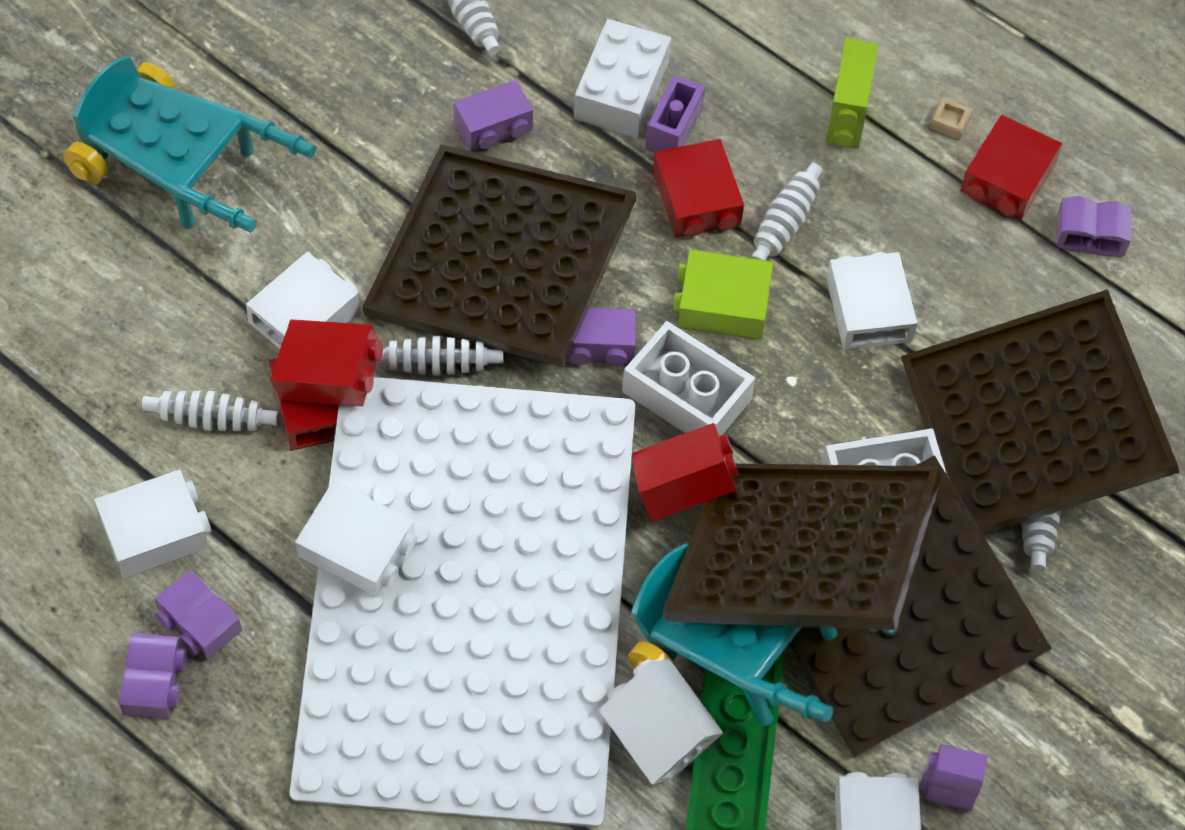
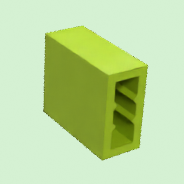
(852, 92)
(723, 294)

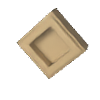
(950, 118)

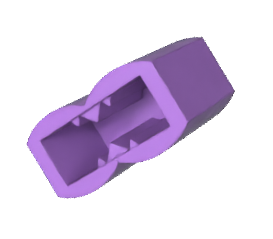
(1093, 226)
(197, 615)
(151, 676)
(953, 777)

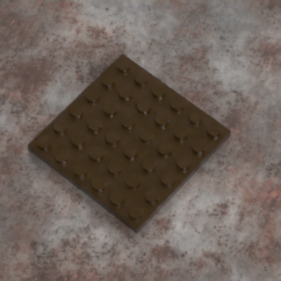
(500, 255)
(1040, 413)
(806, 547)
(952, 638)

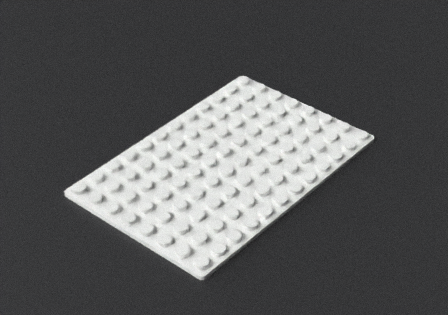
(500, 633)

